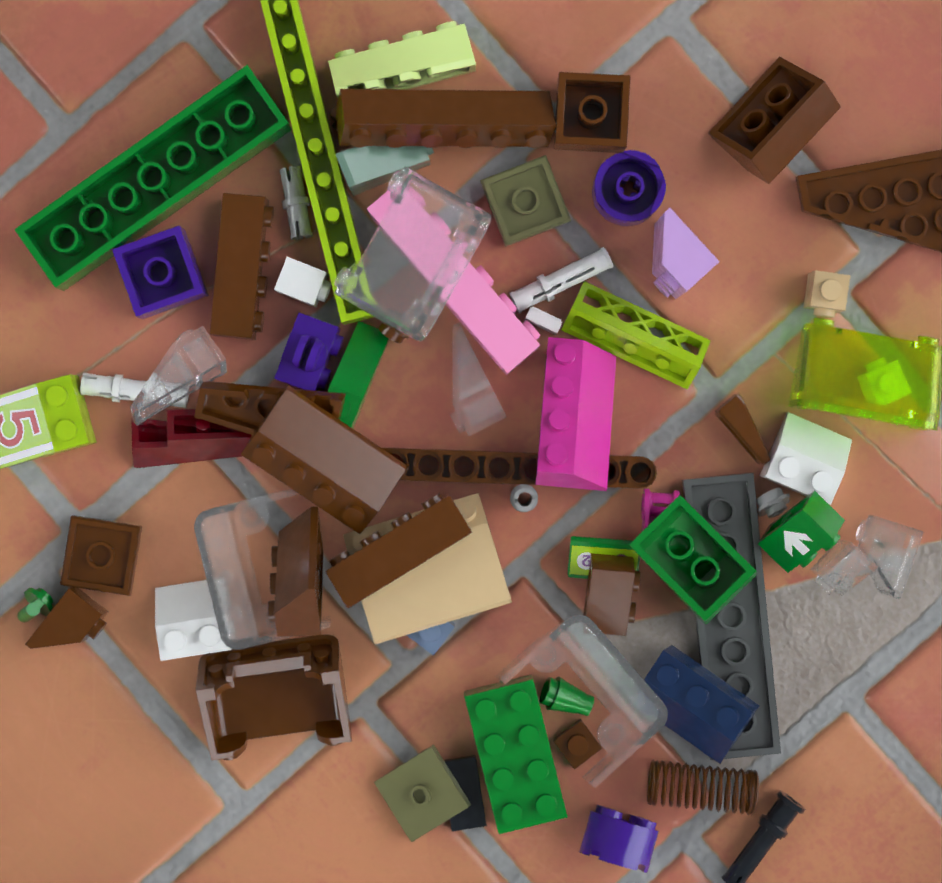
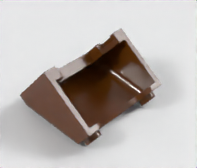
(273, 693)

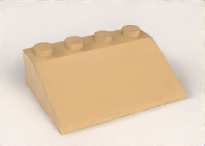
(442, 589)

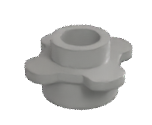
(772, 503)

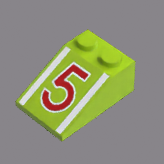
(43, 421)

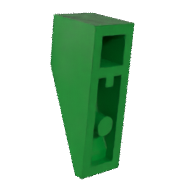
(358, 369)

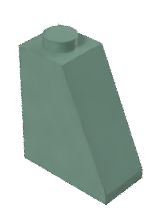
(376, 165)

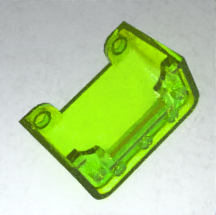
(868, 376)

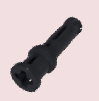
(772, 827)

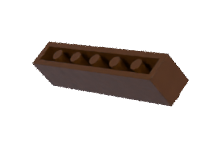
(444, 118)

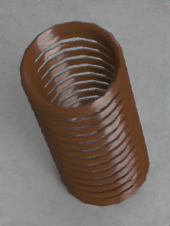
(748, 793)

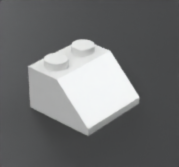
(807, 458)
(186, 621)

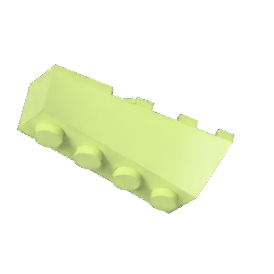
(406, 63)

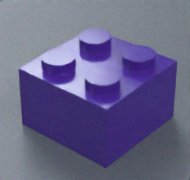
(160, 272)

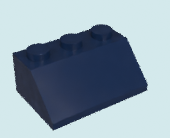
(699, 703)

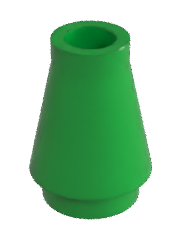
(564, 697)

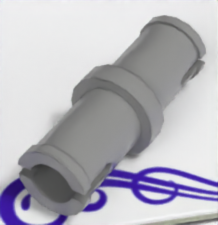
(296, 202)
(530, 505)

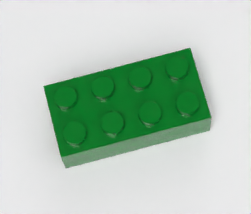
(515, 754)

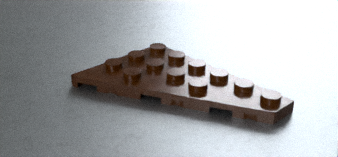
(883, 197)

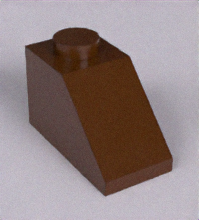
(70, 621)

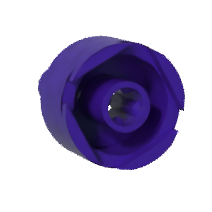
(647, 181)
(619, 840)

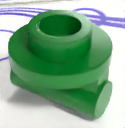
(38, 601)

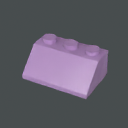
(678, 256)

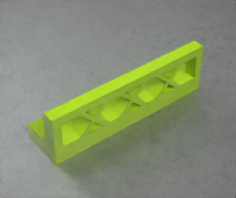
(634, 340)

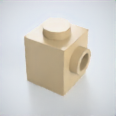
(826, 293)

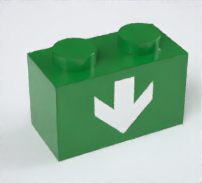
(802, 533)

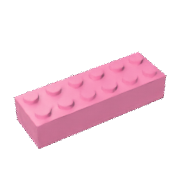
(482, 311)

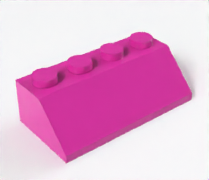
(576, 415)

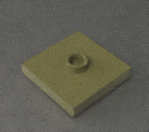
(525, 200)
(422, 793)

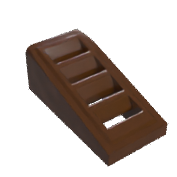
(739, 422)

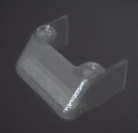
(230, 571)
(633, 705)

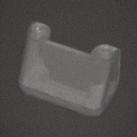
(414, 255)

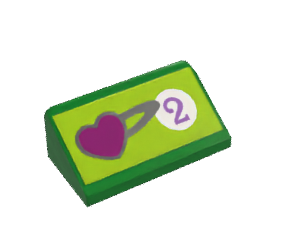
(582, 547)

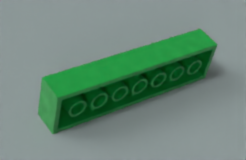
(153, 178)

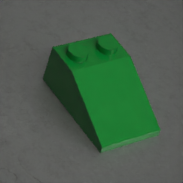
(693, 559)

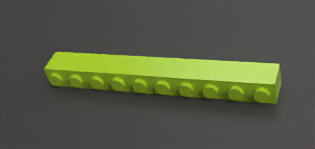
(314, 144)

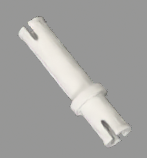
(560, 280)
(116, 388)

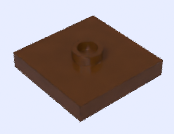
(101, 555)

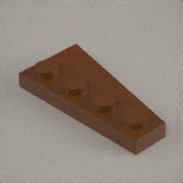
(245, 406)

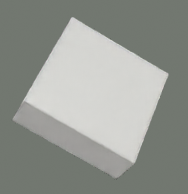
(543, 320)

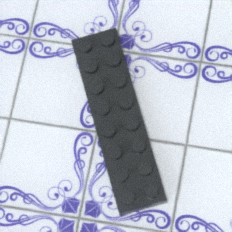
(738, 637)

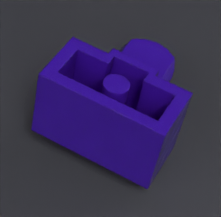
(309, 353)

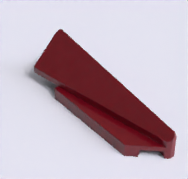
(183, 440)

